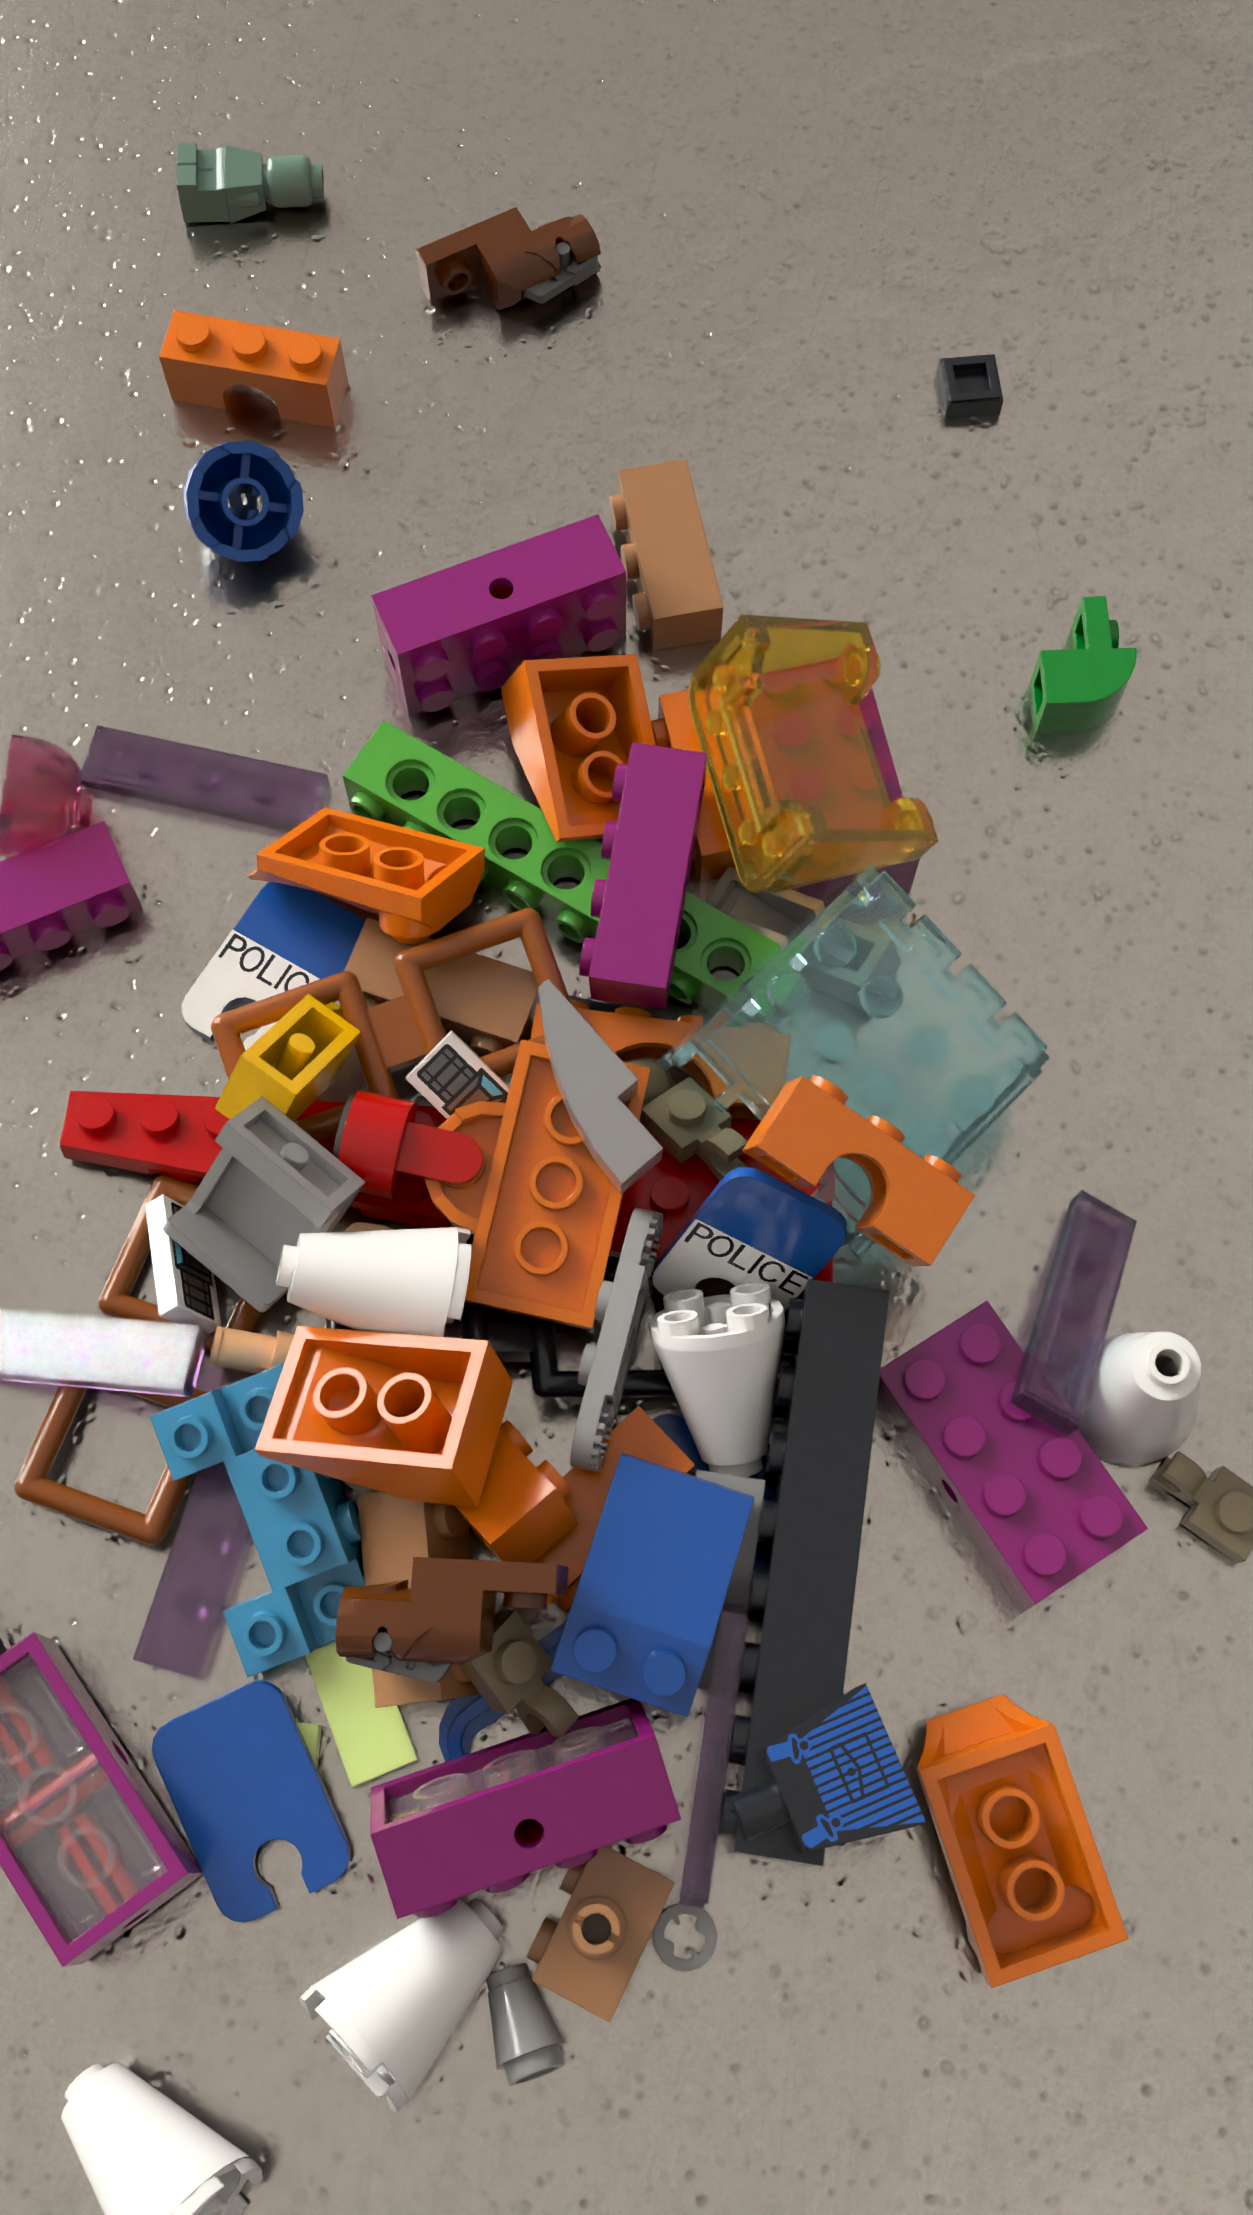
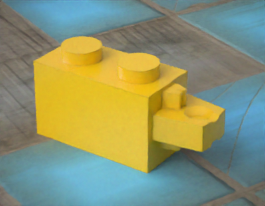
(291, 1060)

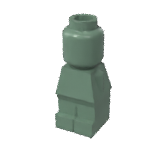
(235, 182)

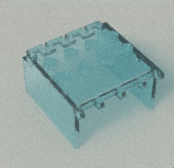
(879, 1019)

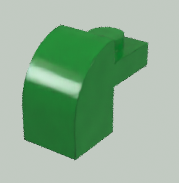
(1082, 684)

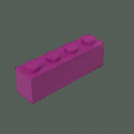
(646, 877)
(62, 892)

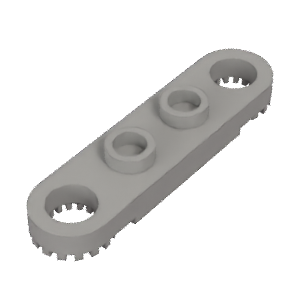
(606, 1366)

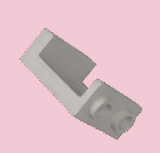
(258, 1198)

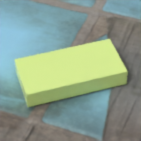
(367, 1737)

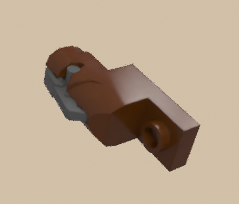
(510, 259)
(442, 1616)

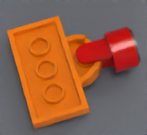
(508, 1176)

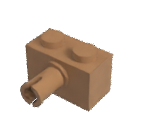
(600, 1931)

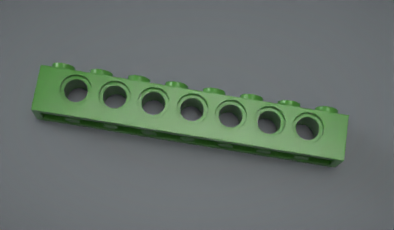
(399, 763)

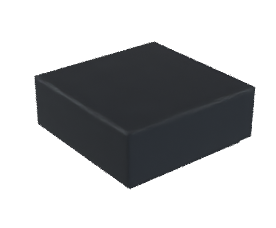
(969, 385)

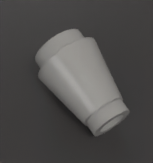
(522, 2026)

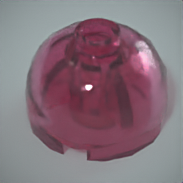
(40, 796)

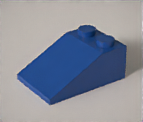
(653, 1584)

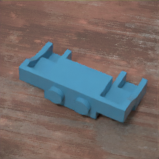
(295, 1517)

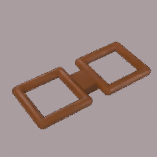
(400, 1029)
(117, 1303)

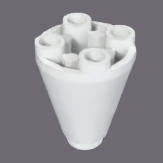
(723, 1370)

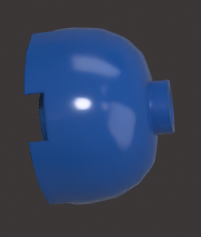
(246, 528)

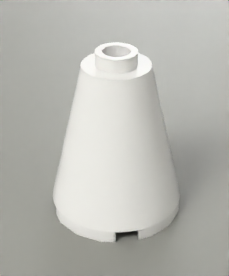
(380, 1278)
(1142, 1397)
(407, 1997)
(149, 2151)

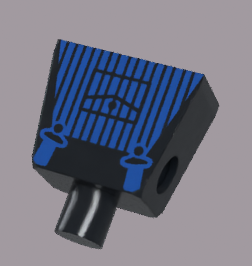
(831, 1780)

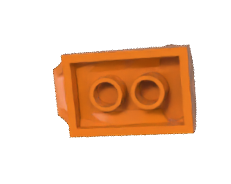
(387, 869)
(1015, 1840)

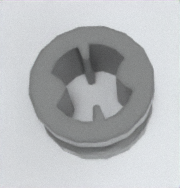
(664, 1947)

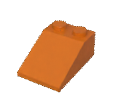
(570, 732)
(389, 1412)

